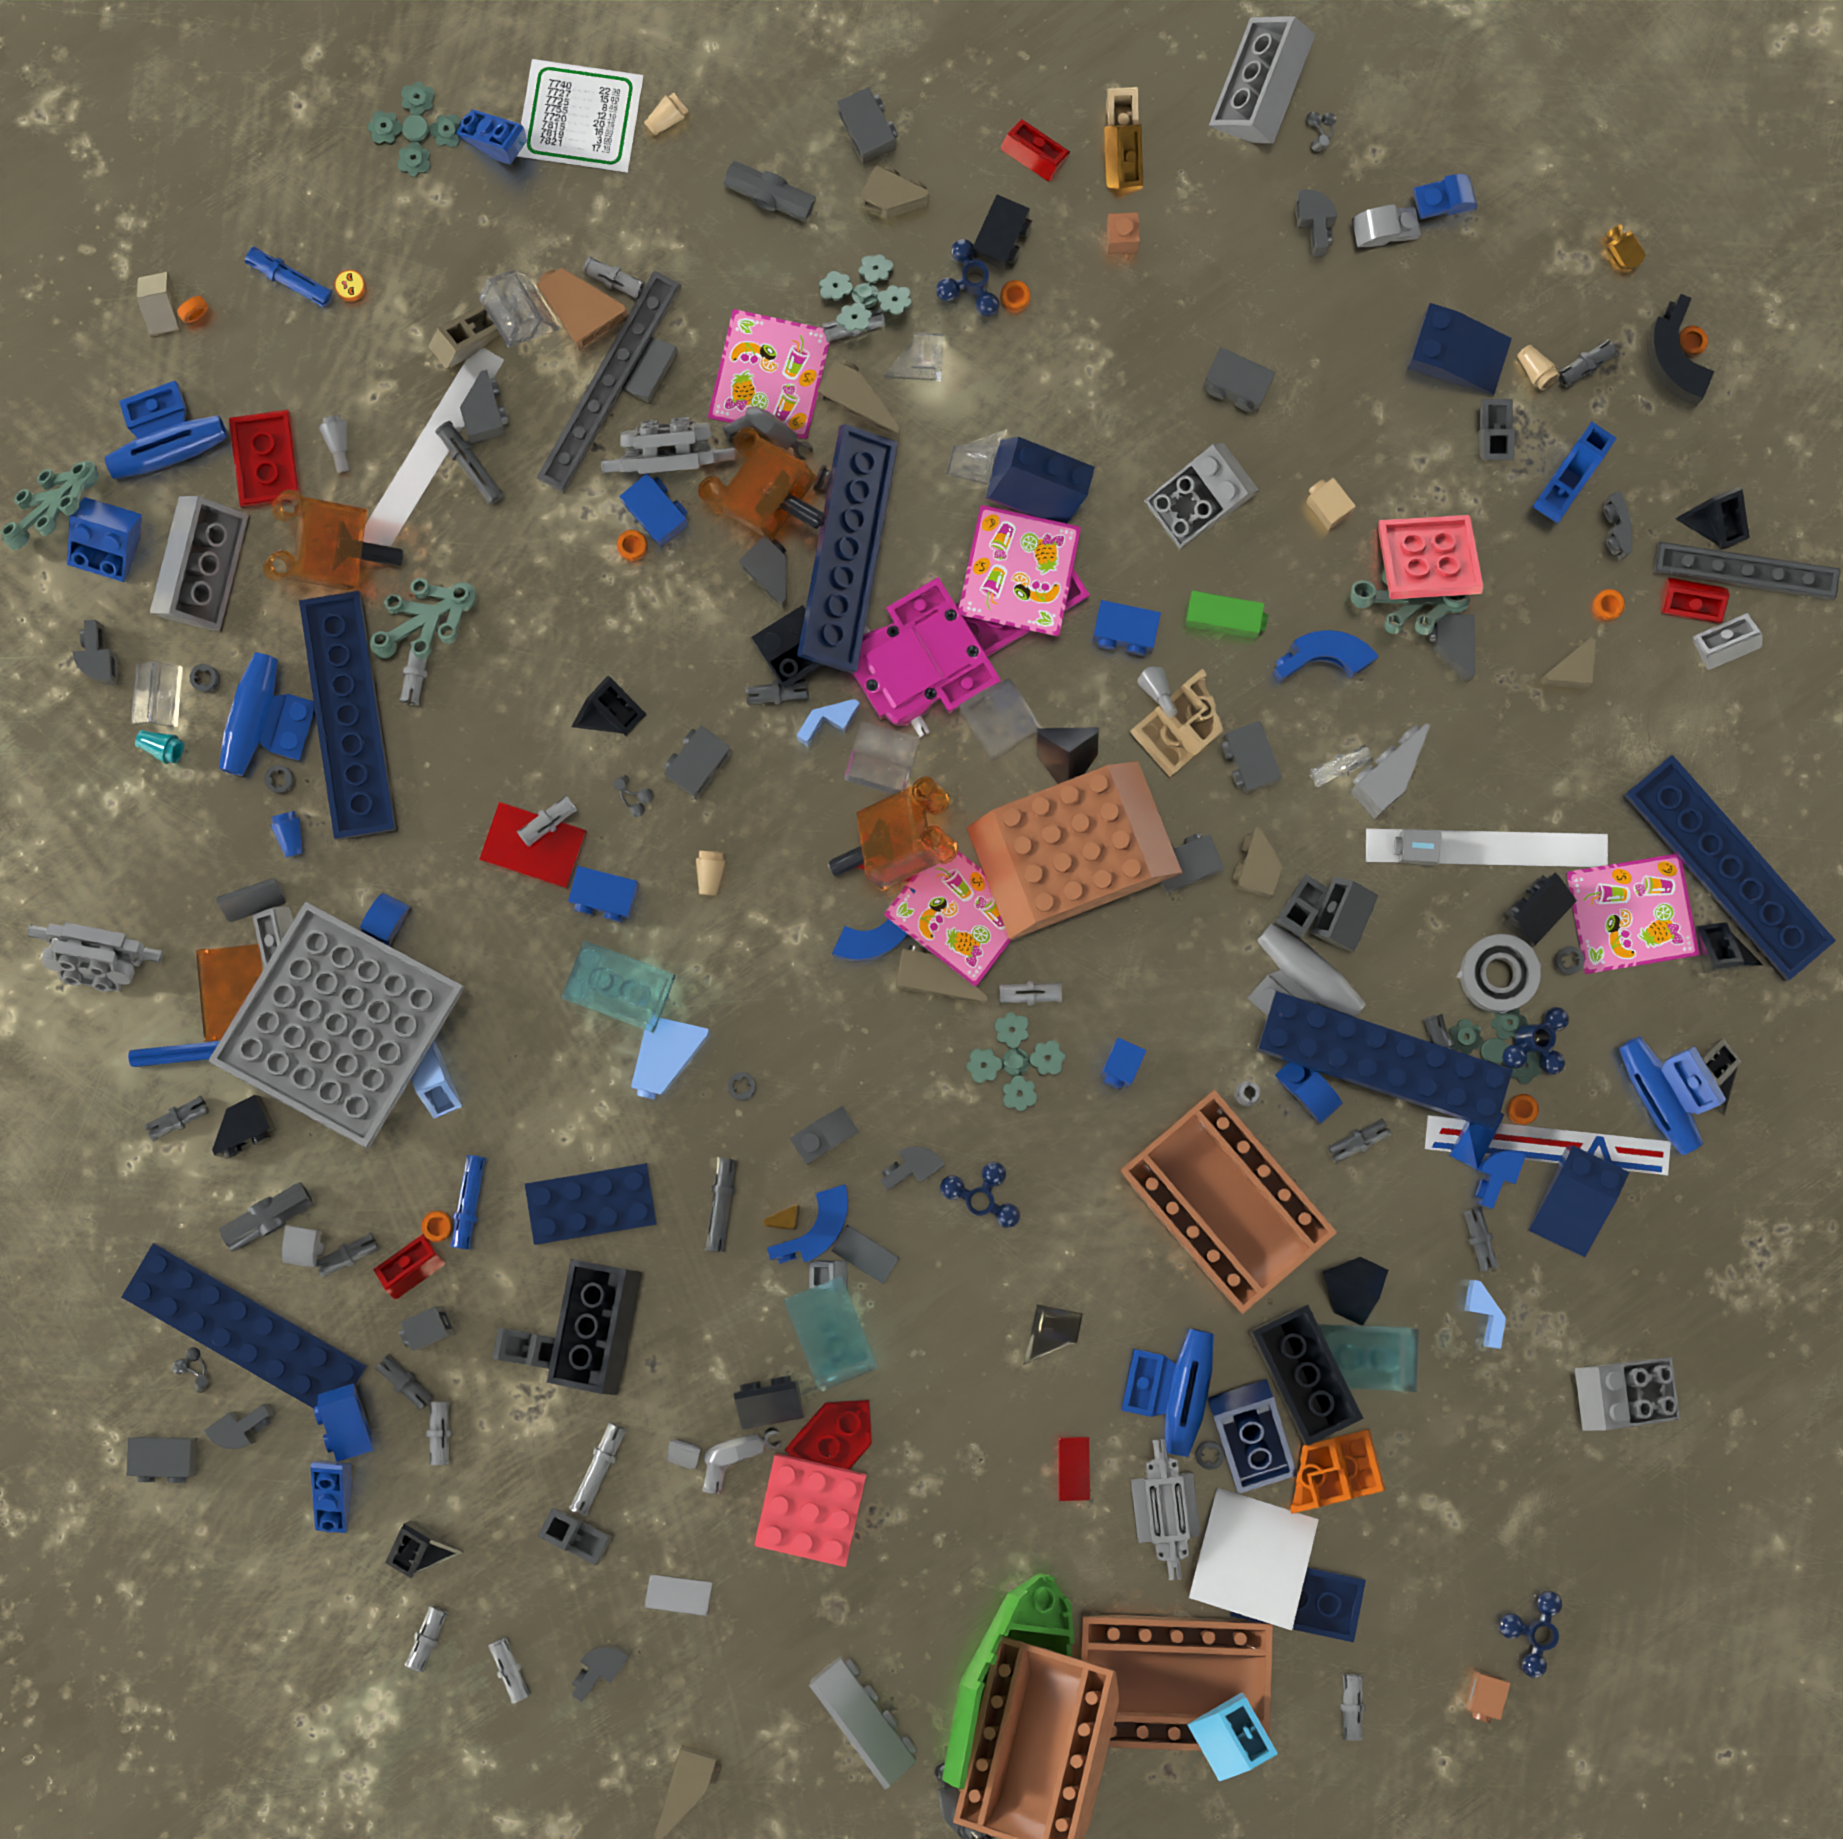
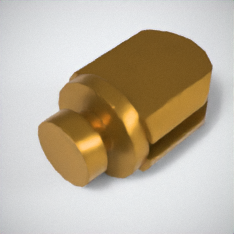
(1625, 248)

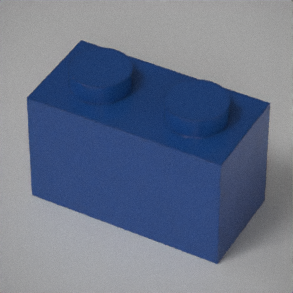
(654, 509)
(1126, 627)
(603, 893)
(1122, 1064)
(344, 1423)

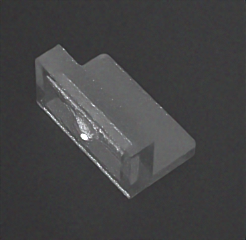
(156, 693)

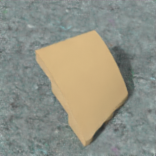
(1180, 737)

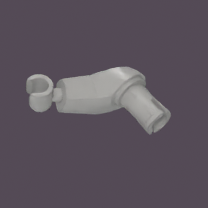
(730, 1452)

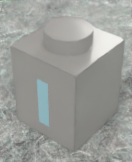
(1418, 847)

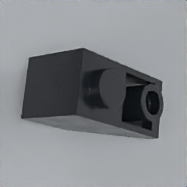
(243, 1124)

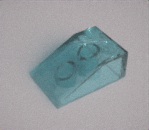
(618, 986)
(830, 1334)
(1375, 1356)

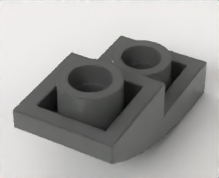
(1620, 536)

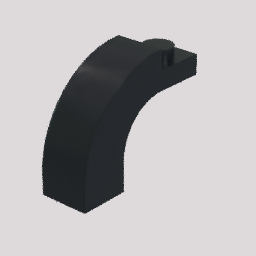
(1669, 363)

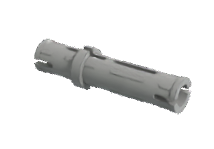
(603, 1457)

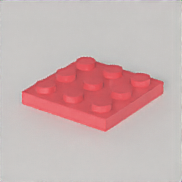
(1430, 557)
(810, 1509)

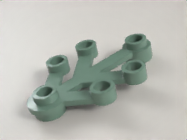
(81, 477)
(1444, 605)
(426, 617)

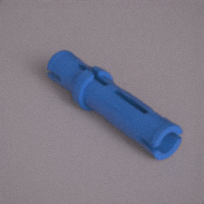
(277, 270)
(467, 1206)

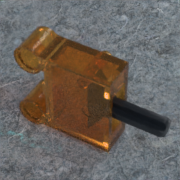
(764, 488)
(326, 543)
(898, 838)

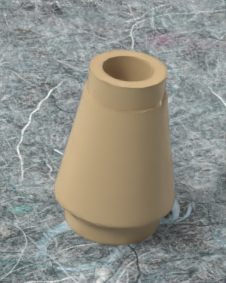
(666, 114)
(1538, 368)
(709, 871)

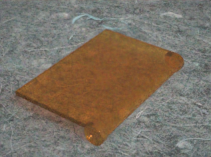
(224, 984)

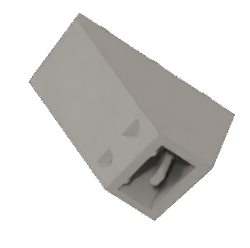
(1201, 494)
(1388, 781)
(1627, 1394)

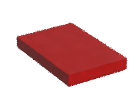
(264, 457)
(547, 859)

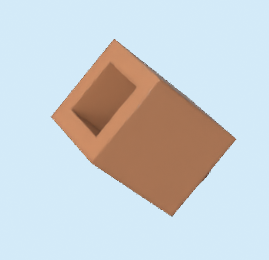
(1123, 233)
(1487, 1696)

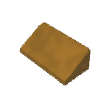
(1123, 156)
(785, 1219)

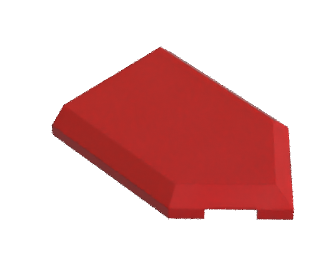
(835, 1434)

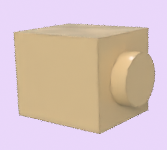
(1329, 502)

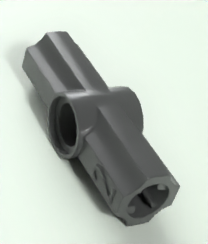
(769, 191)
(266, 1216)

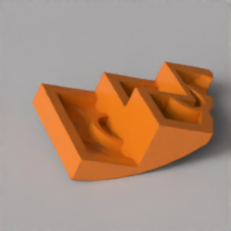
(1337, 1471)

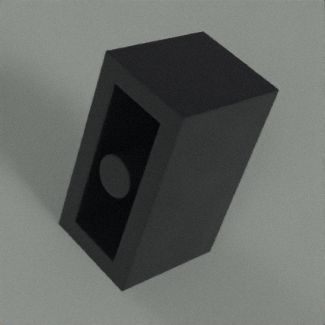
(1001, 232)

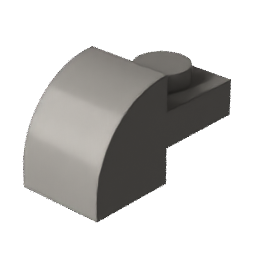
(1385, 225)
(302, 1246)

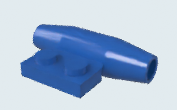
(161, 432)
(260, 717)
(1672, 1090)
(1176, 1389)

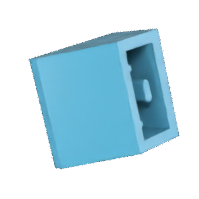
(1232, 1738)

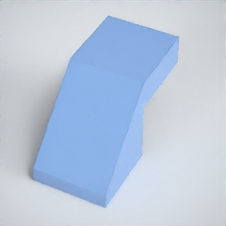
(837, 715)
(1481, 1302)

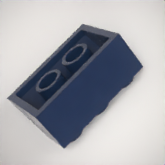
(1038, 480)

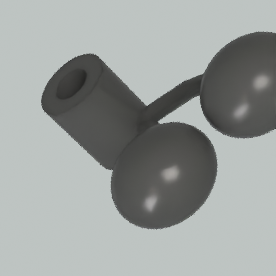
(1315, 119)
(644, 795)
(181, 1366)

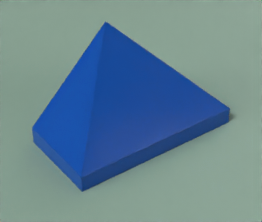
(1473, 1143)

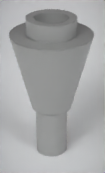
(335, 435)
(1155, 684)

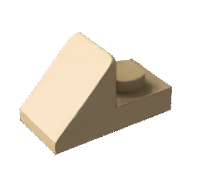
(1122, 106)

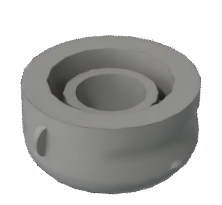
(1524, 966)

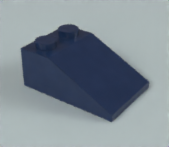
(1459, 350)
(1578, 1200)
(1252, 1436)

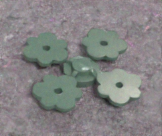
(415, 128)
(865, 294)
(1494, 1047)
(1015, 1061)

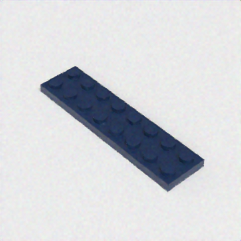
(847, 549)
(347, 715)
(1730, 868)
(1385, 1060)
(239, 1327)

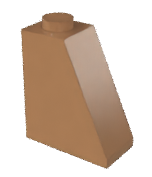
(580, 306)

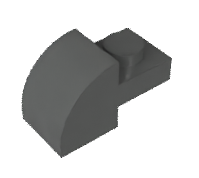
(1316, 212)
(1496, 429)
(96, 661)
(1302, 906)
(918, 1161)
(523, 1347)
(234, 1432)
(574, 1535)
(604, 1662)

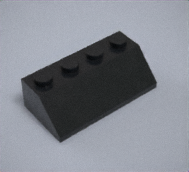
(594, 1327)
(1306, 1375)

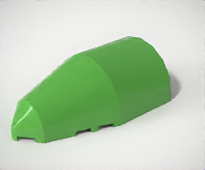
(1029, 1613)

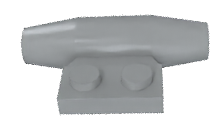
(1302, 975)

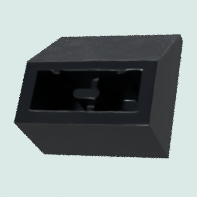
(779, 648)
(1541, 910)
(769, 1403)

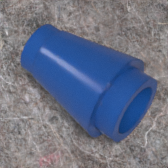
(288, 833)

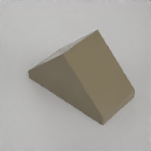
(157, 304)
(1574, 670)

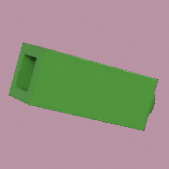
(1226, 614)

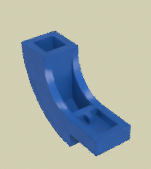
(1574, 472)
(1330, 646)
(870, 944)
(826, 1230)

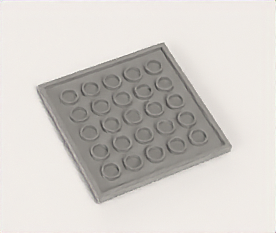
(336, 1025)

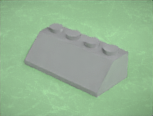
(1262, 78)
(199, 563)
(863, 1721)

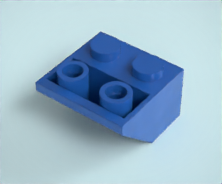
(103, 539)

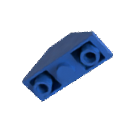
(493, 135)
(331, 1495)

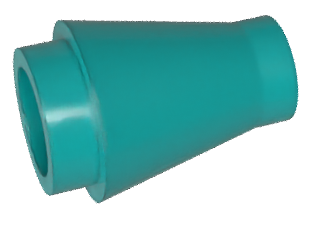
(160, 745)

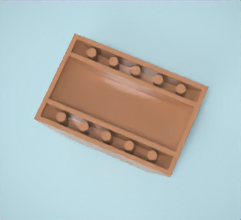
(1073, 847)
(1227, 1202)
(1177, 1672)
(1038, 1745)

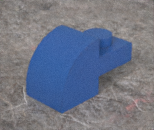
(1447, 196)
(384, 918)
(1310, 1090)
(1498, 1167)

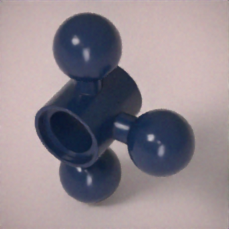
(949, 289)
(1551, 1061)
(993, 1174)
(1512, 1627)

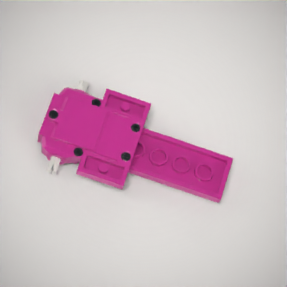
(933, 654)

